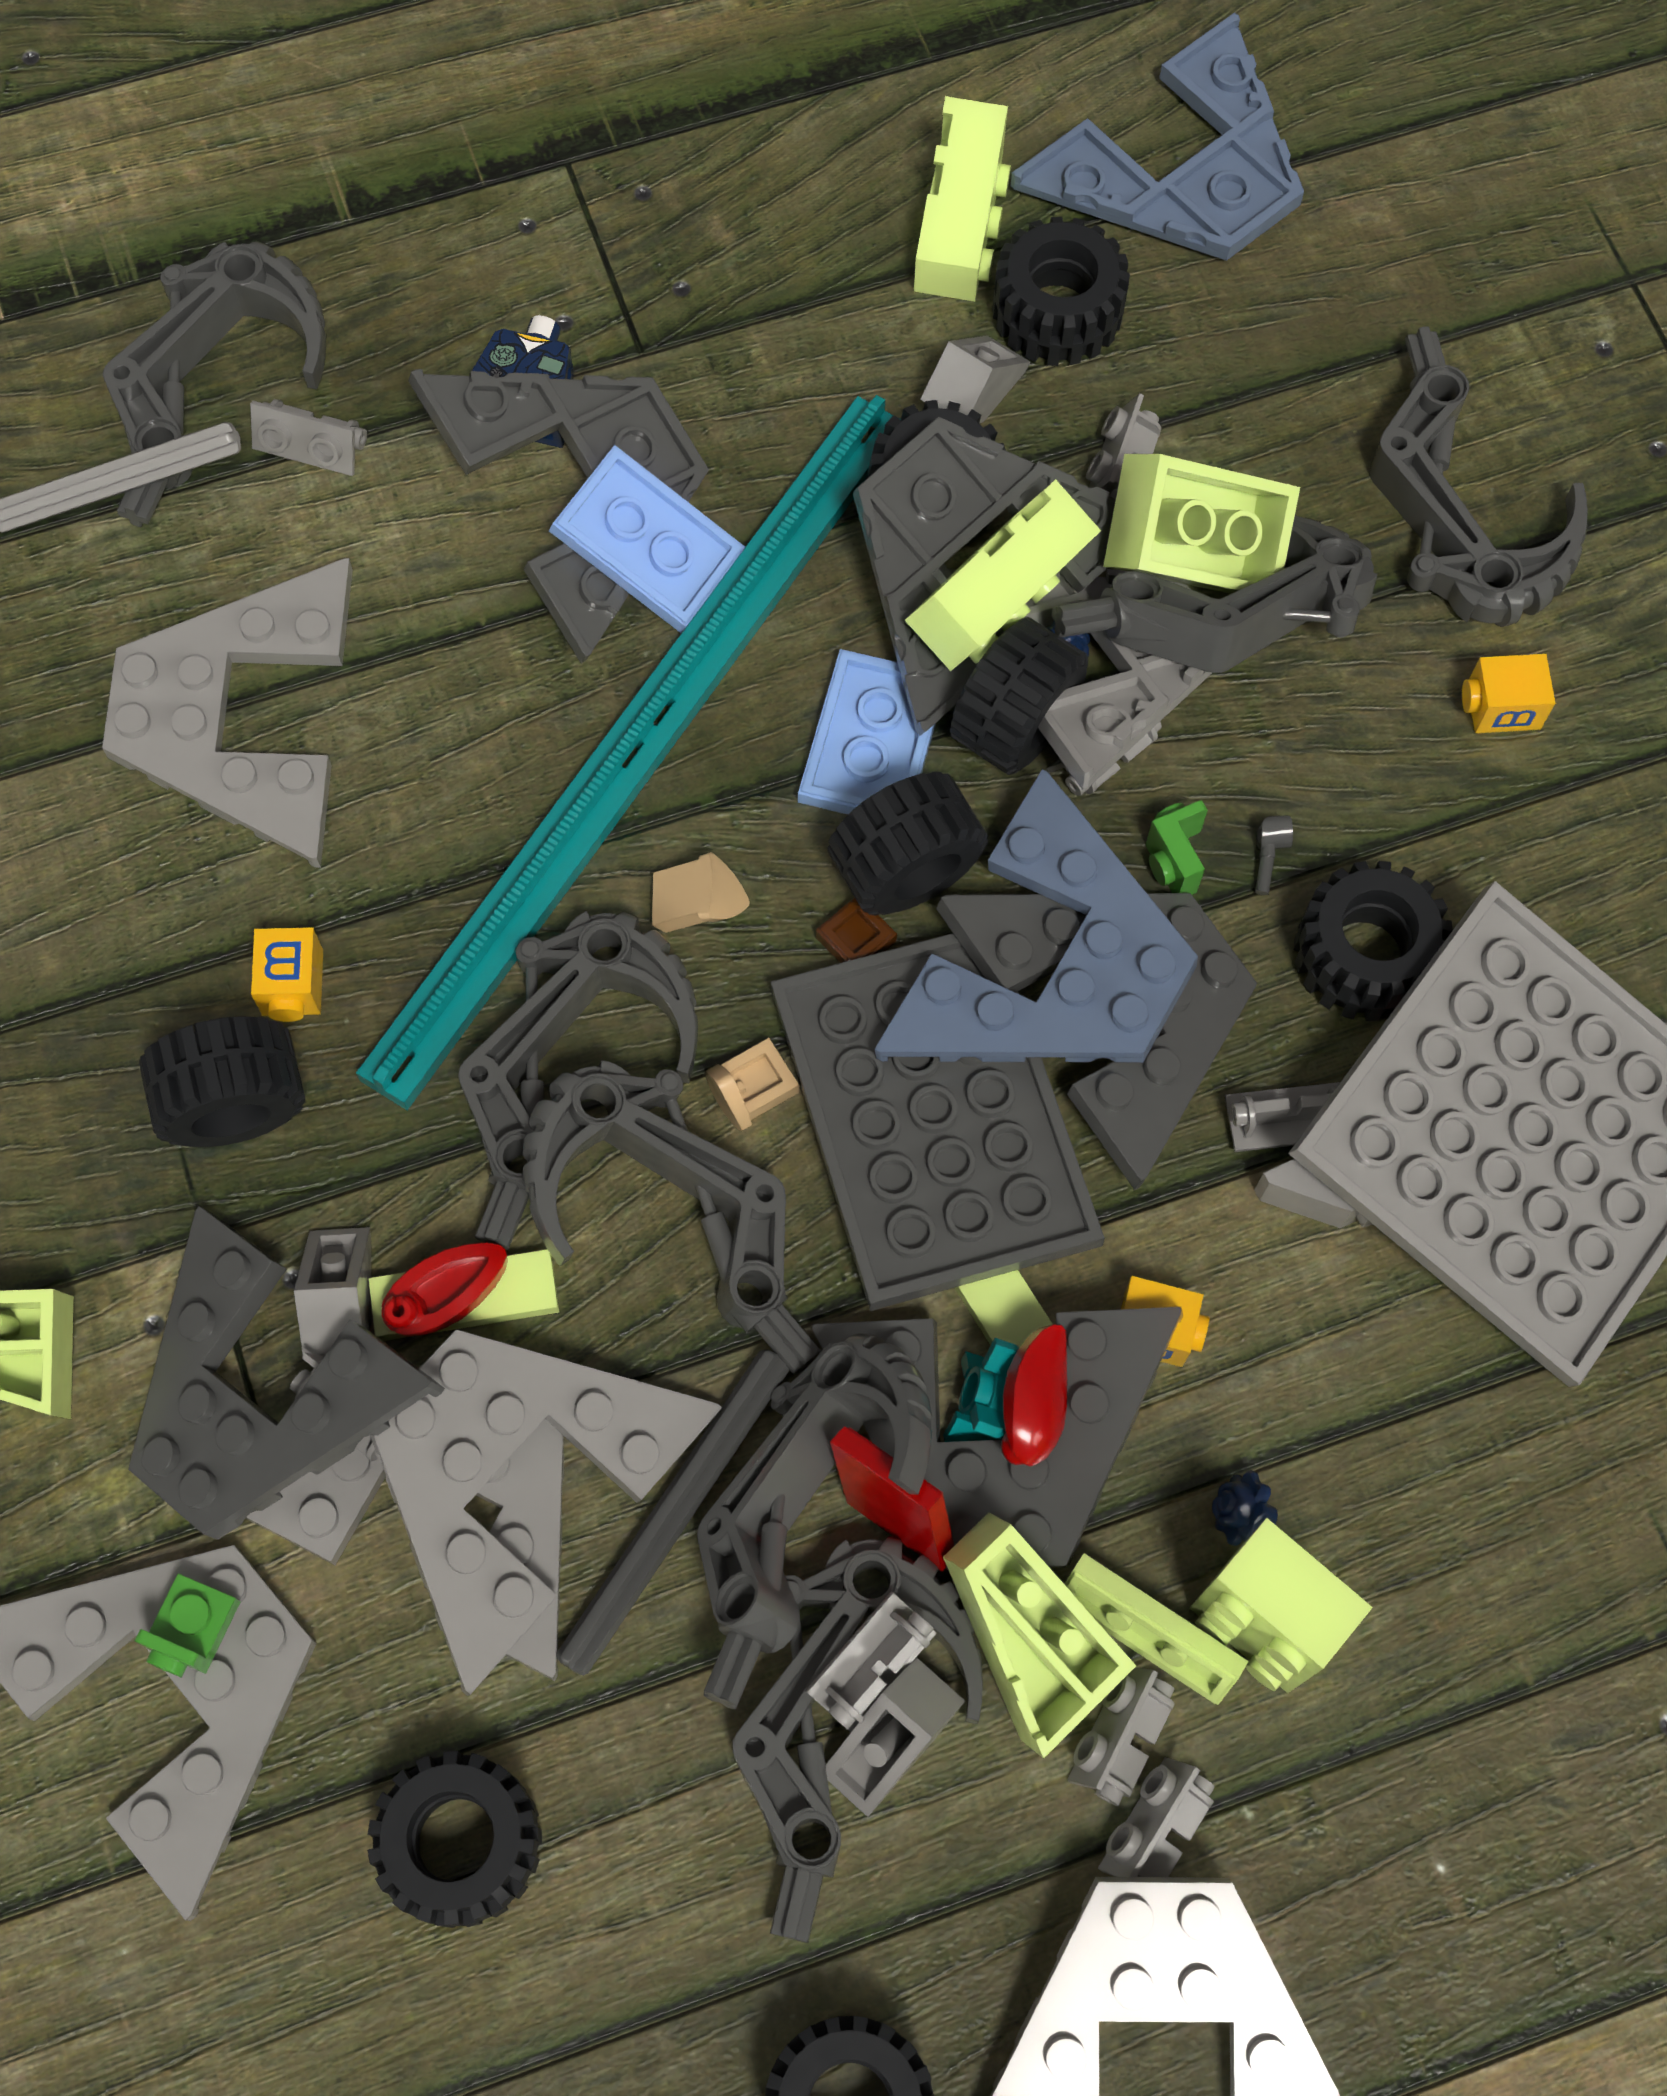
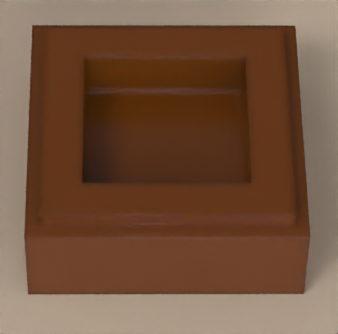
(855, 933)

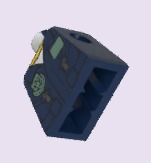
(529, 353)

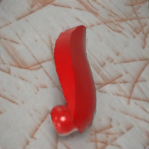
(443, 1288)
(1035, 1397)

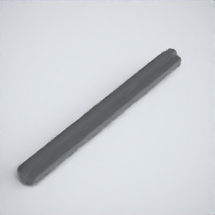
(672, 1513)

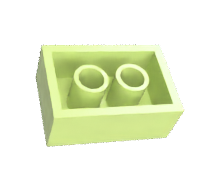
(1199, 523)
(1279, 1609)

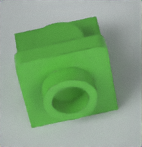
(188, 1627)

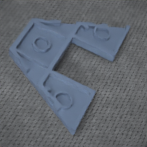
(1210, 201)
(1107, 989)

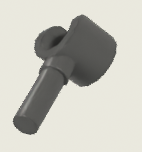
(1272, 834)

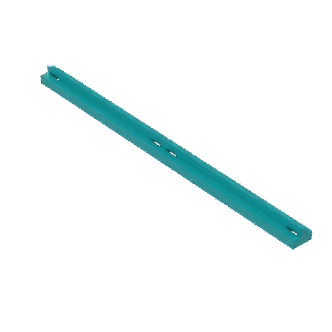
(603, 788)

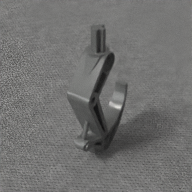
(204, 306)
(1410, 475)
(1323, 582)
(525, 1038)
(746, 1195)
(748, 1525)
(800, 1796)

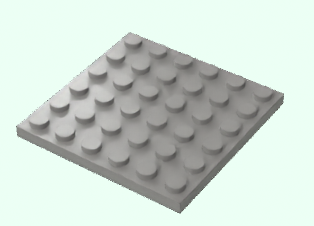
(1512, 1134)

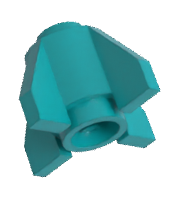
(982, 1395)

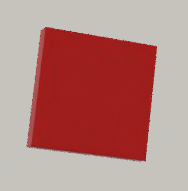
(915, 1519)

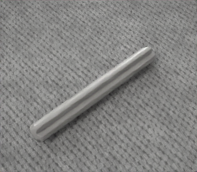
(119, 475)

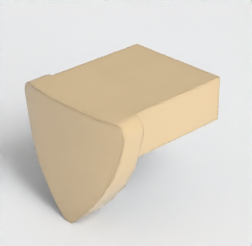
(696, 894)
(751, 1083)

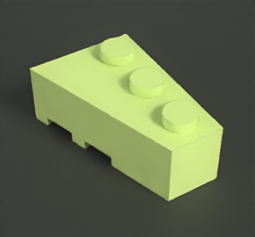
(962, 200)
(1002, 577)
(37, 1350)
(1034, 1633)

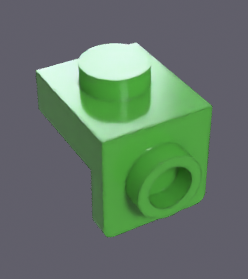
(1171, 853)

